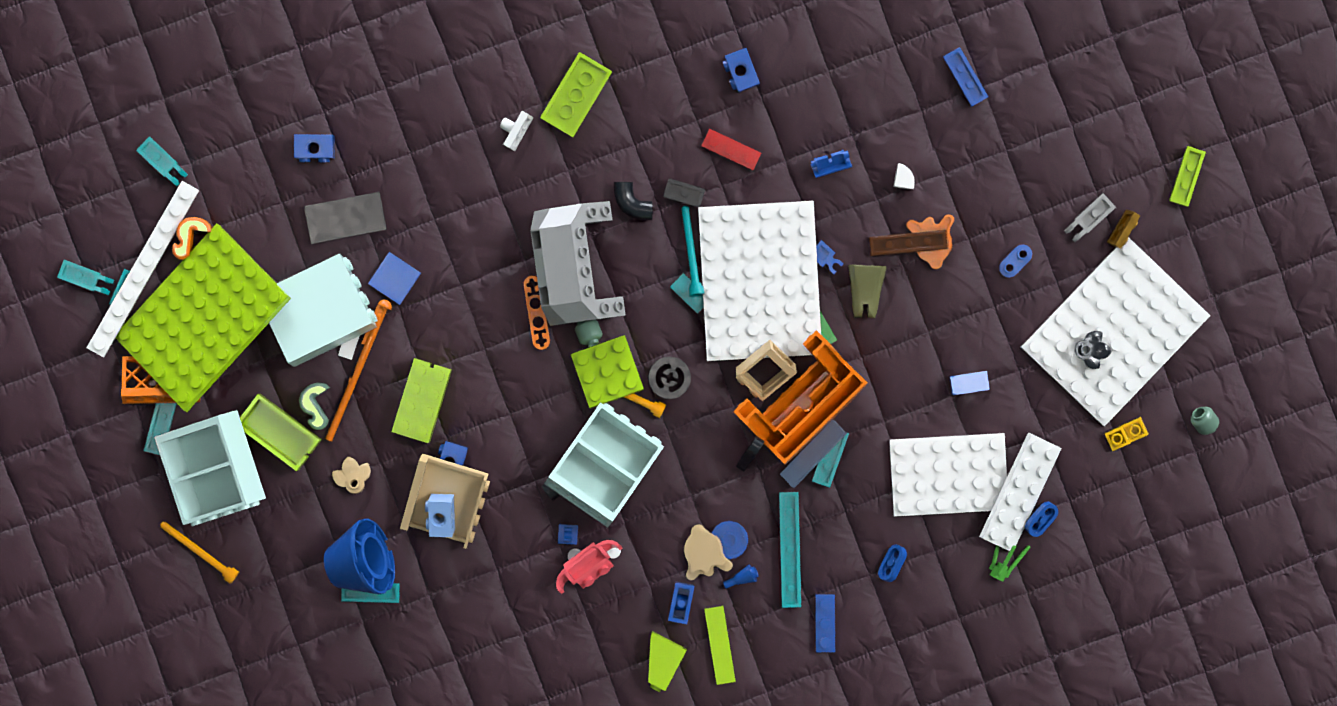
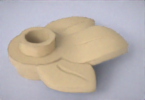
(352, 472)

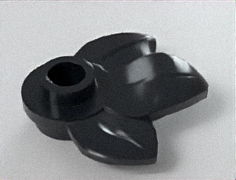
(1095, 349)

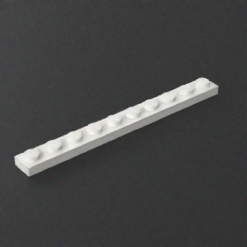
(142, 269)

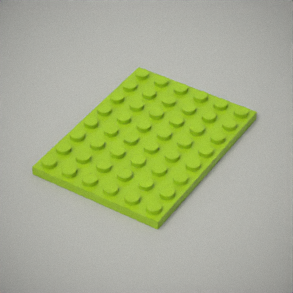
(202, 317)

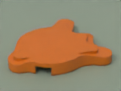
(933, 257)

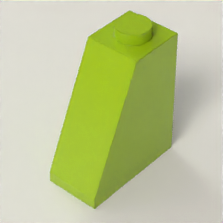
(663, 661)

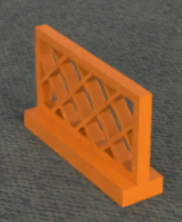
(138, 394)

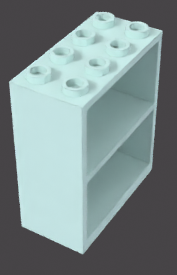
(322, 310)
(604, 464)
(210, 468)

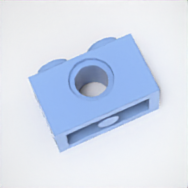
(443, 505)

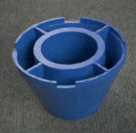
(361, 560)

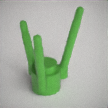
(1000, 570)

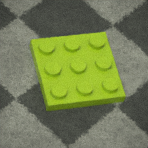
(607, 371)

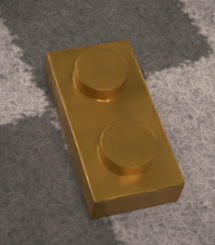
(1123, 229)

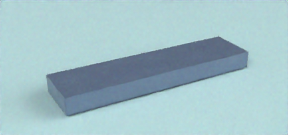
(813, 453)

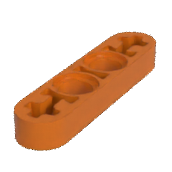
(532, 313)

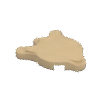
(704, 553)

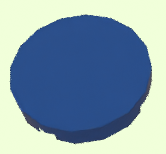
(732, 537)

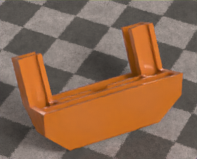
(807, 403)

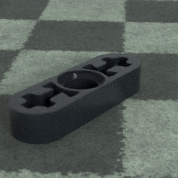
(750, 453)

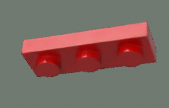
(731, 149)

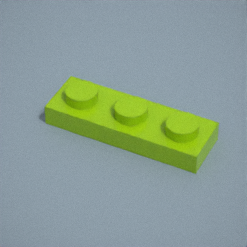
(1187, 176)

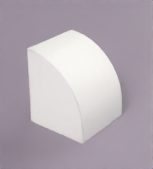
(903, 177)

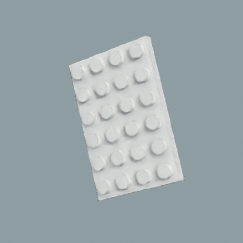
(947, 473)

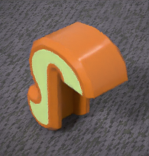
(185, 234)

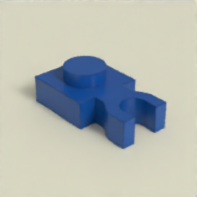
(824, 256)

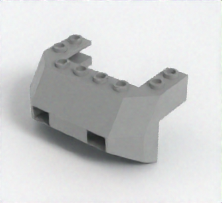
(565, 264)

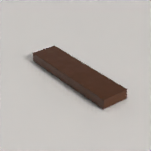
(908, 242)

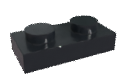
(684, 192)

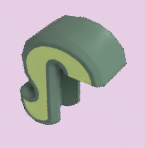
(310, 405)

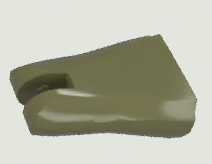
(866, 288)

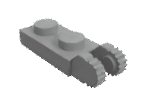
(1091, 216)

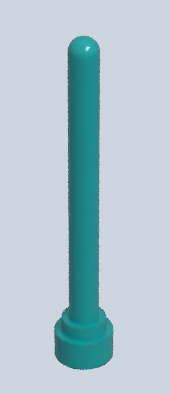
(696, 287)

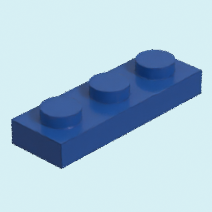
(965, 76)
(825, 622)

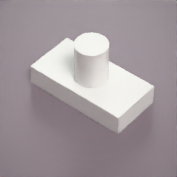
(516, 129)

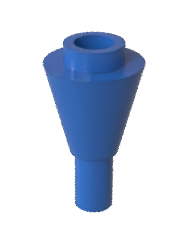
(746, 575)

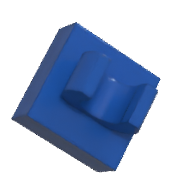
(567, 534)

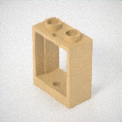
(779, 357)

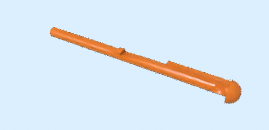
(368, 340)

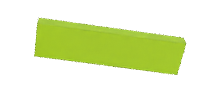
(720, 645)

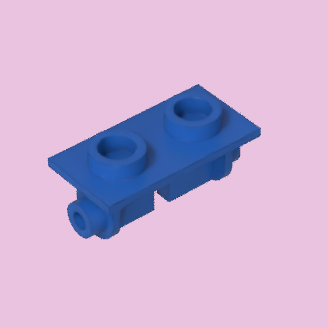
(839, 161)

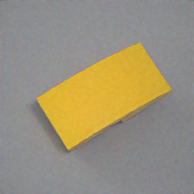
(1126, 434)

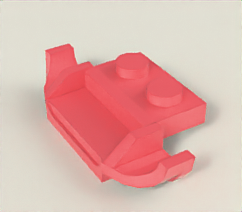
(587, 565)

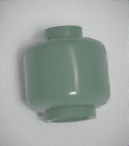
(588, 332)
(1204, 420)

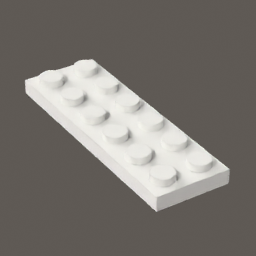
(1020, 492)

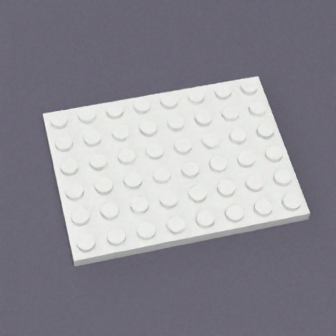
(759, 278)
(1141, 320)

